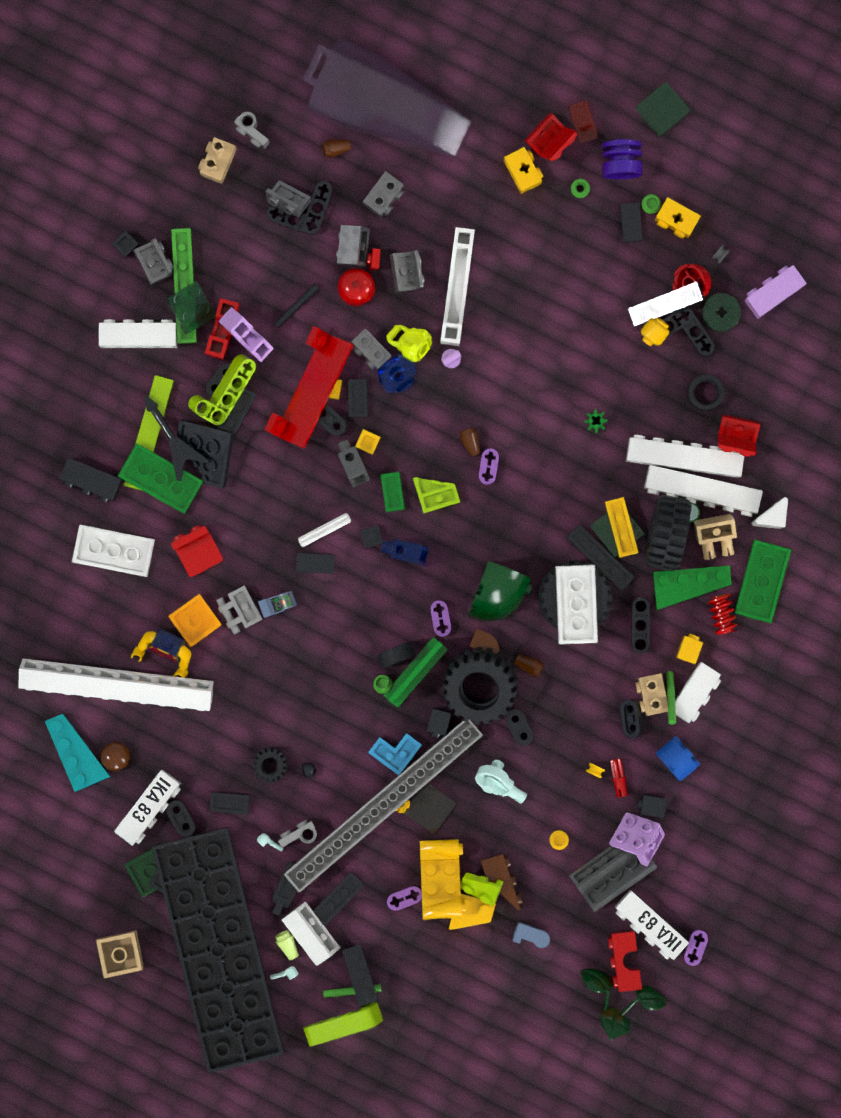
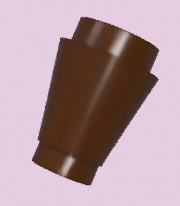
(335, 147)
(470, 440)
(530, 665)

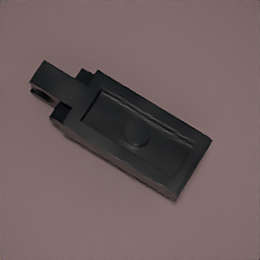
(284, 892)

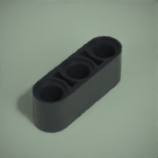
(645, 617)

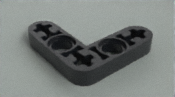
(304, 219)
(686, 325)

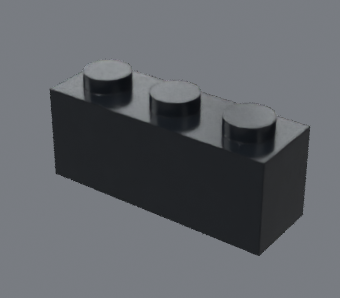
(90, 480)
(360, 975)

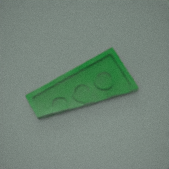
(688, 583)

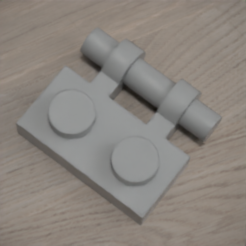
(244, 607)

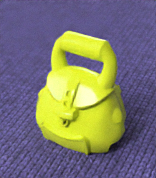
(412, 344)

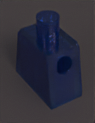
(412, 553)

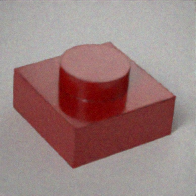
(373, 259)

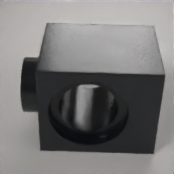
(438, 723)
(651, 806)

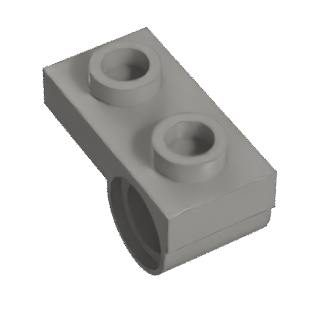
(257, 138)
(288, 836)

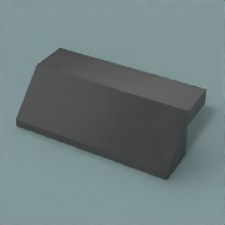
(609, 876)

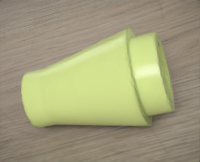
(287, 944)

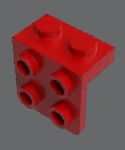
(550, 138)
(738, 435)
(197, 550)

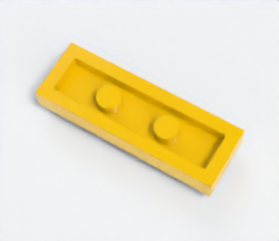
(621, 527)

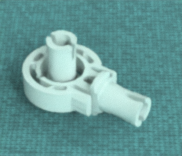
(497, 781)

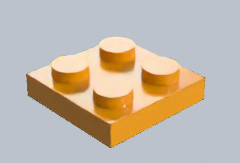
(195, 620)

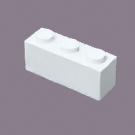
(696, 692)
(311, 933)

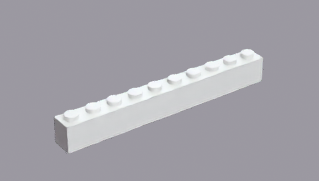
(116, 684)

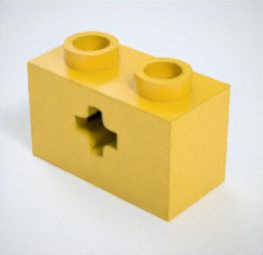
(523, 181)
(669, 211)

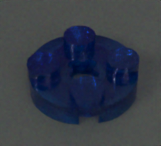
(390, 368)

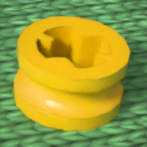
(595, 770)

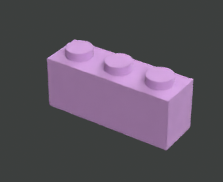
(774, 291)

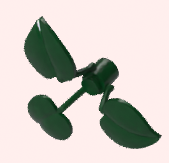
(611, 1019)

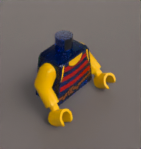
(167, 647)

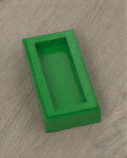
(392, 492)

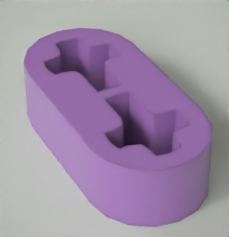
(493, 468)
(445, 616)
(406, 902)
(699, 949)

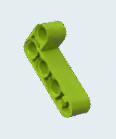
(225, 388)
(343, 1025)

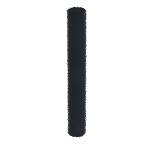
(299, 303)

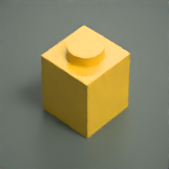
(689, 649)

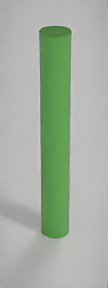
(671, 697)
(345, 991)

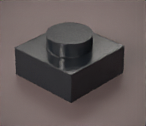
(125, 244)
(371, 536)

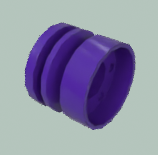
(622, 156)

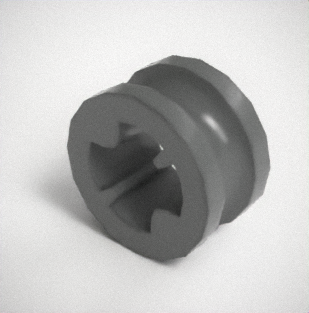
(720, 254)

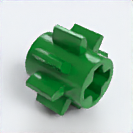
(601, 421)

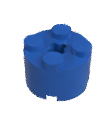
(678, 758)

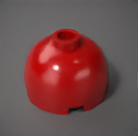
(690, 274)
(356, 287)

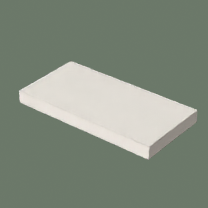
(113, 550)
(576, 604)

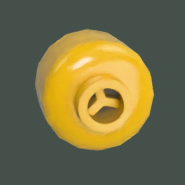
(655, 331)

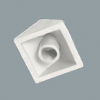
(773, 517)

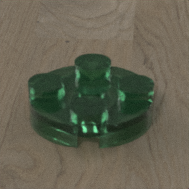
(728, 304)

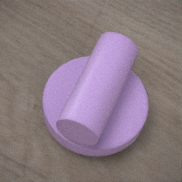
(451, 358)

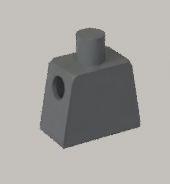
(354, 469)

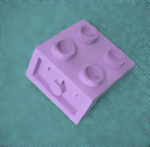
(638, 837)

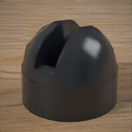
(308, 769)

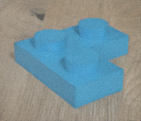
(398, 757)

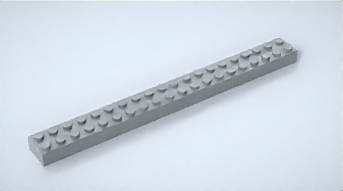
(383, 805)

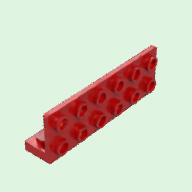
(312, 390)

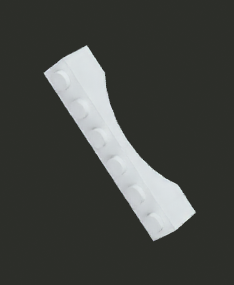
(457, 286)

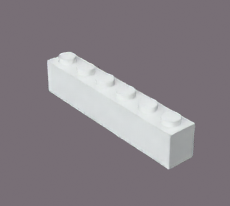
(684, 457)
(704, 490)

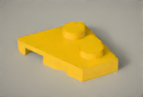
(475, 913)

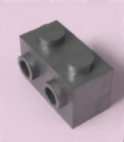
(384, 194)
(353, 245)

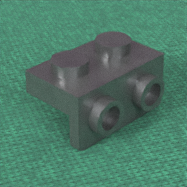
(288, 198)
(153, 261)
(407, 271)
(371, 349)

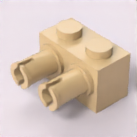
(217, 160)
(715, 529)
(653, 694)

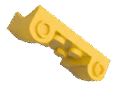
(441, 879)

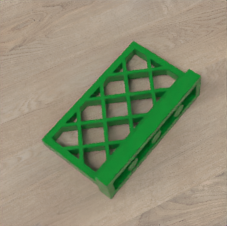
(415, 672)

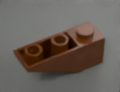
(497, 869)

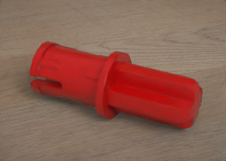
(619, 778)

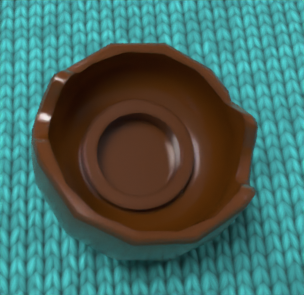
(115, 756)

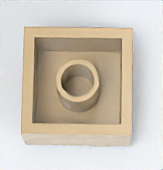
(120, 954)

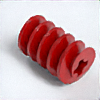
(722, 614)

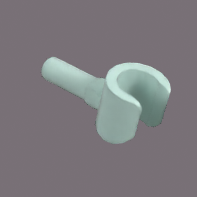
(263, 839)
(291, 972)

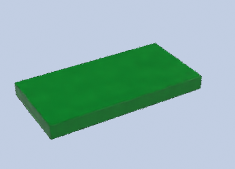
(158, 478)
(762, 581)

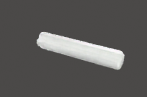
(324, 530)

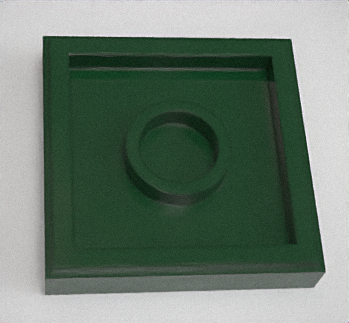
(142, 871)

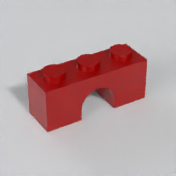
(220, 338)
(622, 943)

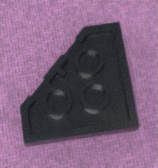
(211, 443)

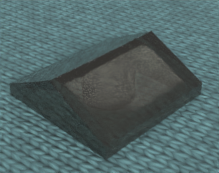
(430, 808)

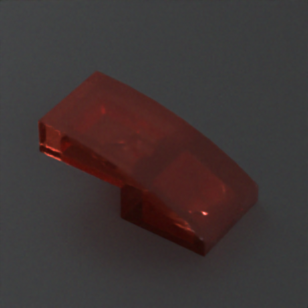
(583, 121)

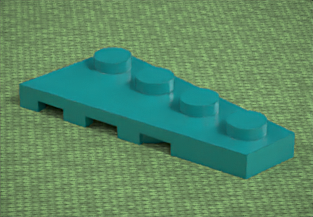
(78, 760)

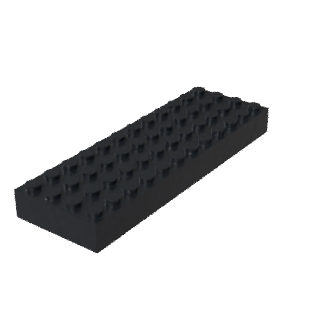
(218, 949)

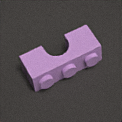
(245, 334)

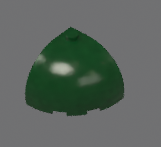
(499, 593)

